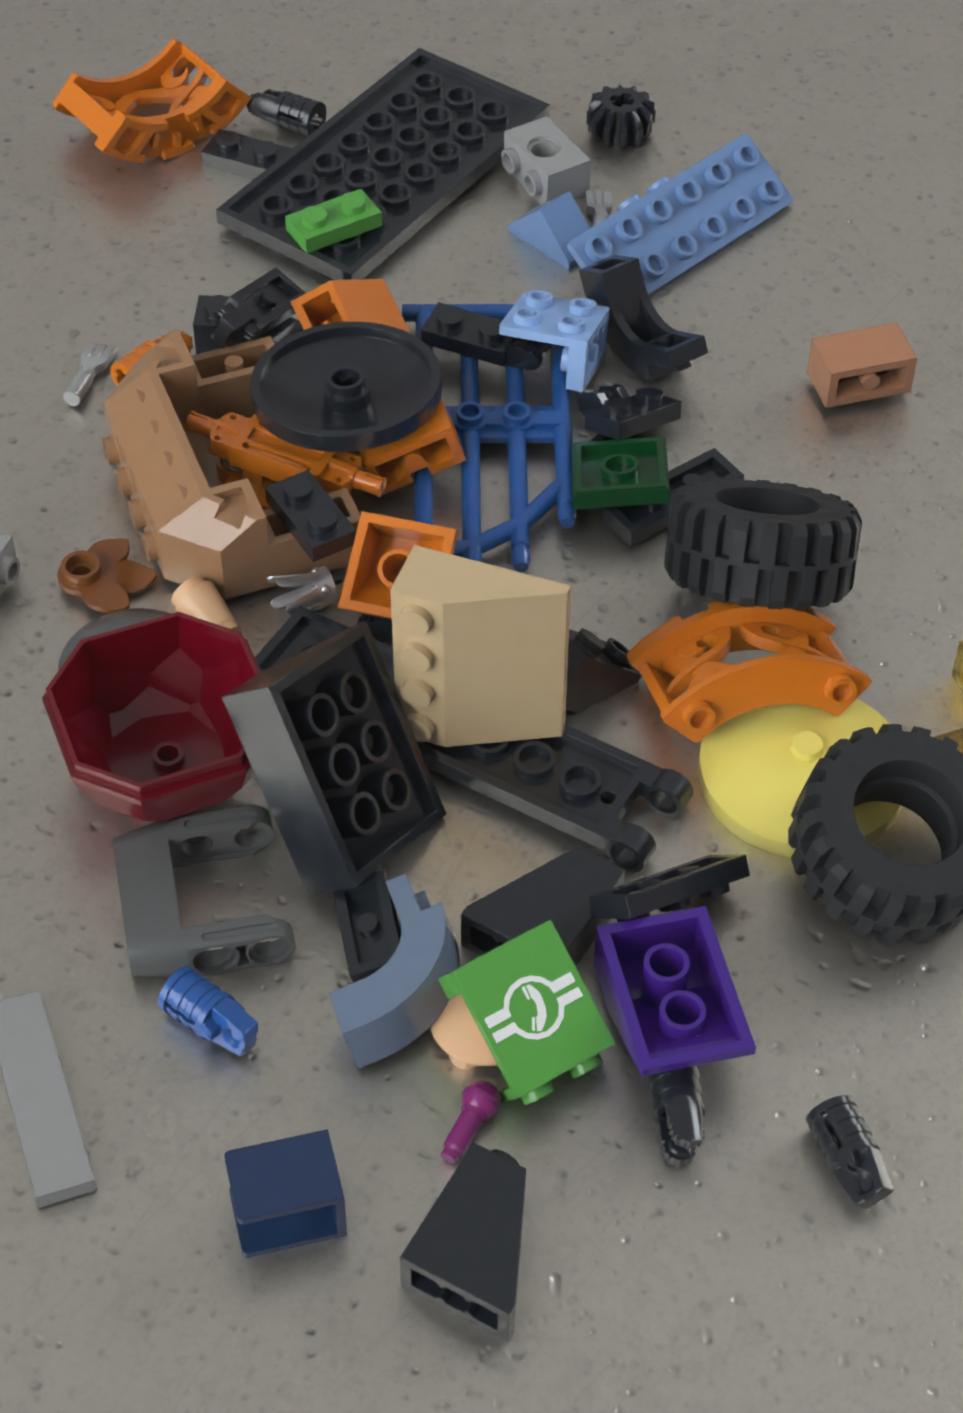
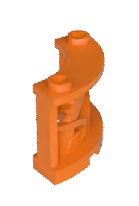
(194, 111)
(691, 652)

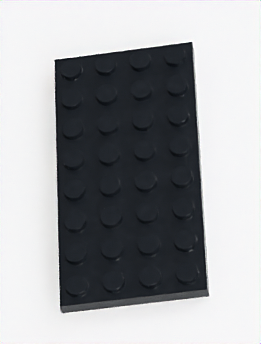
(404, 142)

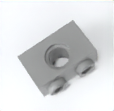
(545, 160)

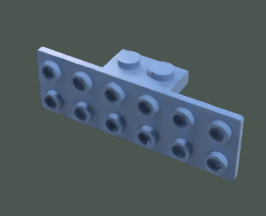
(688, 215)

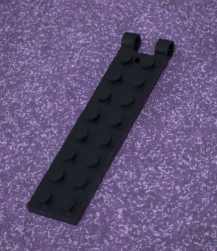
(543, 777)

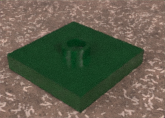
(620, 473)

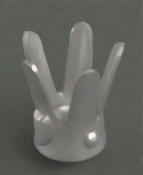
(314, 590)

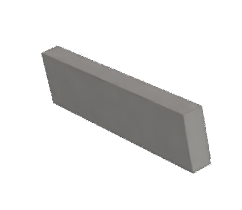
(42, 1102)

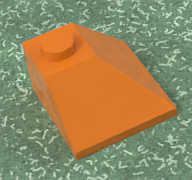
(379, 555)

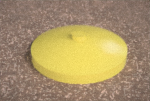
(761, 762)

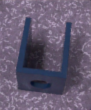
(286, 1193)

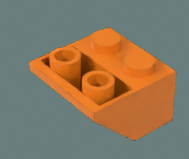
(349, 302)

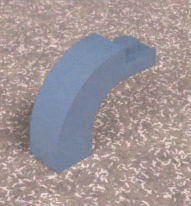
(404, 995)

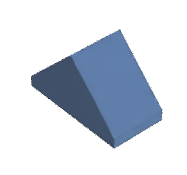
(552, 227)

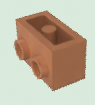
(861, 365)

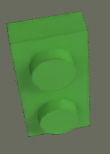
(333, 221)

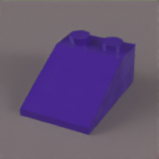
(670, 991)

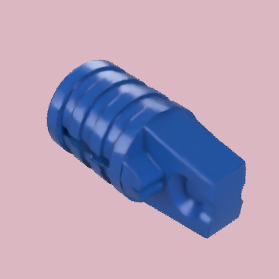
(208, 1011)

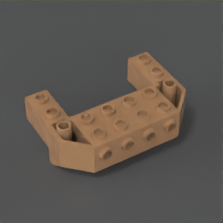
(186, 512)

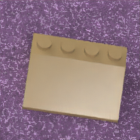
(478, 650)

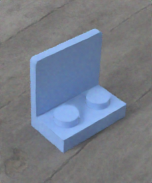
(573, 323)

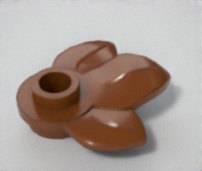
(105, 575)

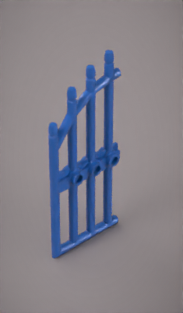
(508, 424)

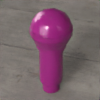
(479, 1103)

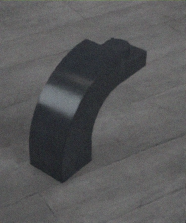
(634, 326)

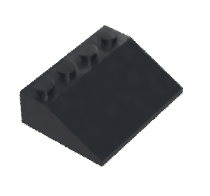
(335, 759)

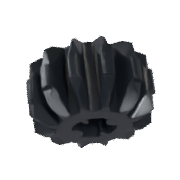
(620, 116)

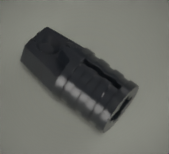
(850, 1150)

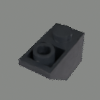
(596, 670)

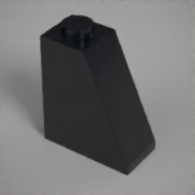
(549, 892)
(471, 1243)

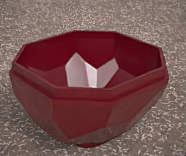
(151, 699)

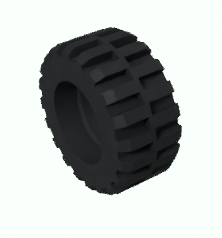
(762, 543)
(846, 868)

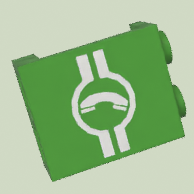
(532, 1012)

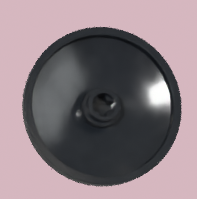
(346, 386)

